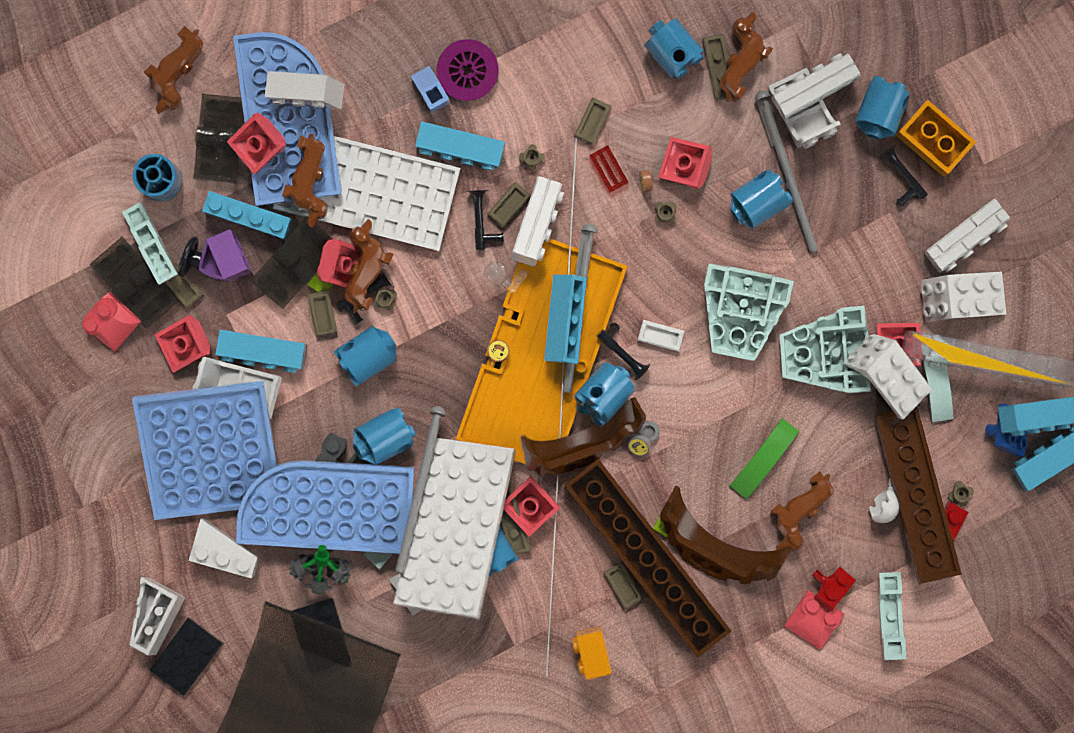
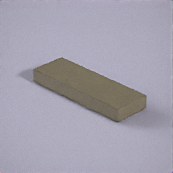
(716, 57)

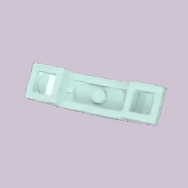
(940, 396)
(891, 616)

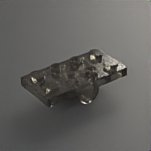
(217, 124)
(292, 263)
(134, 282)

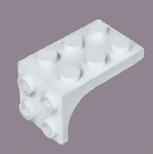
(809, 123)
(963, 296)
(890, 372)
(219, 373)

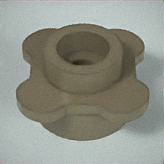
(538, 157)
(669, 207)
(388, 304)
(959, 487)

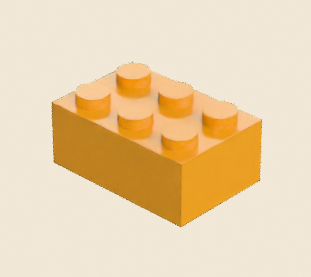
(935, 138)
(593, 653)

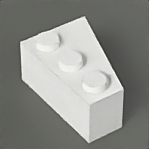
(304, 90)
(220, 551)
(154, 615)

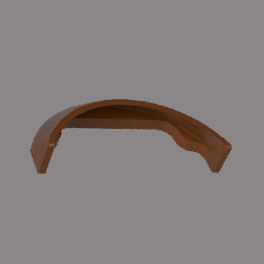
(585, 446)
(712, 554)

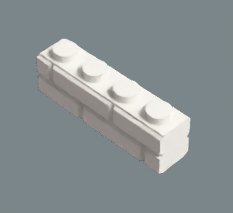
(816, 86)
(536, 222)
(967, 235)

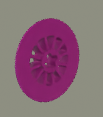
(459, 48)

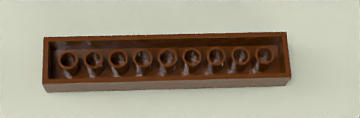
(648, 558)

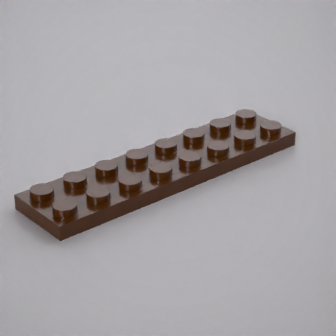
(918, 496)

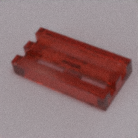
(617, 184)

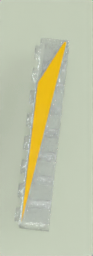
(988, 359)

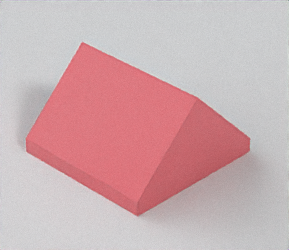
(534, 506)

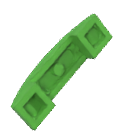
(764, 458)

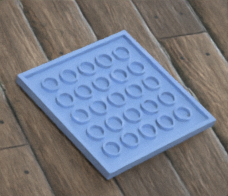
(203, 447)

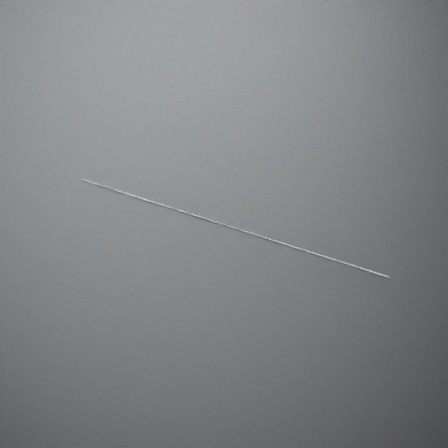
(560, 419)

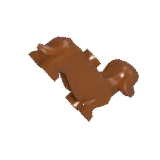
(747, 58)
(173, 67)
(305, 179)
(367, 268)
(799, 508)

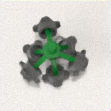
(309, 563)

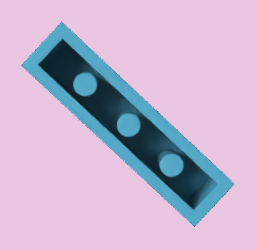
(459, 145)
(247, 215)
(565, 319)
(261, 349)
(1036, 416)
(1045, 461)

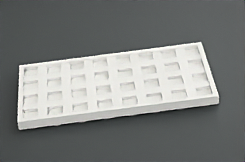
(396, 191)
(456, 528)

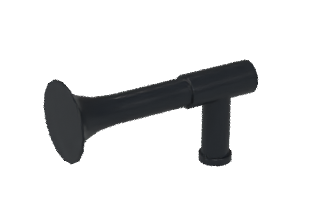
(916, 188)
(480, 236)
(384, 280)
(607, 338)

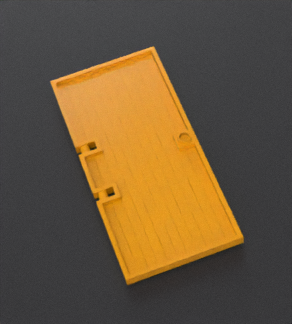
(526, 389)

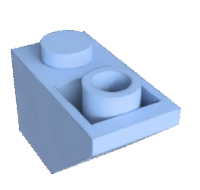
(430, 89)

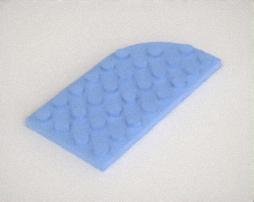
(277, 53)
(328, 506)

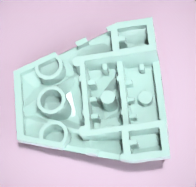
(743, 308)
(819, 351)

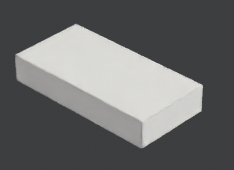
(660, 335)

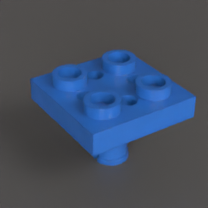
(1012, 444)

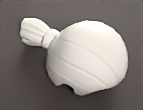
(886, 506)

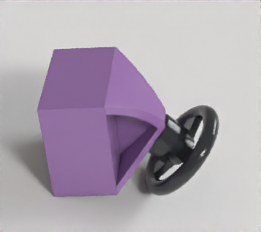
(220, 258)

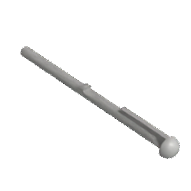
(775, 140)
(582, 271)
(437, 413)

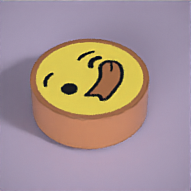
(646, 181)
(498, 350)

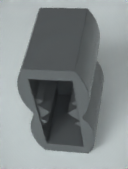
(332, 448)

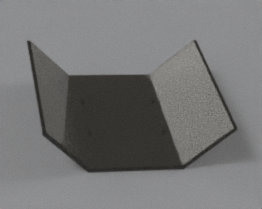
(309, 679)

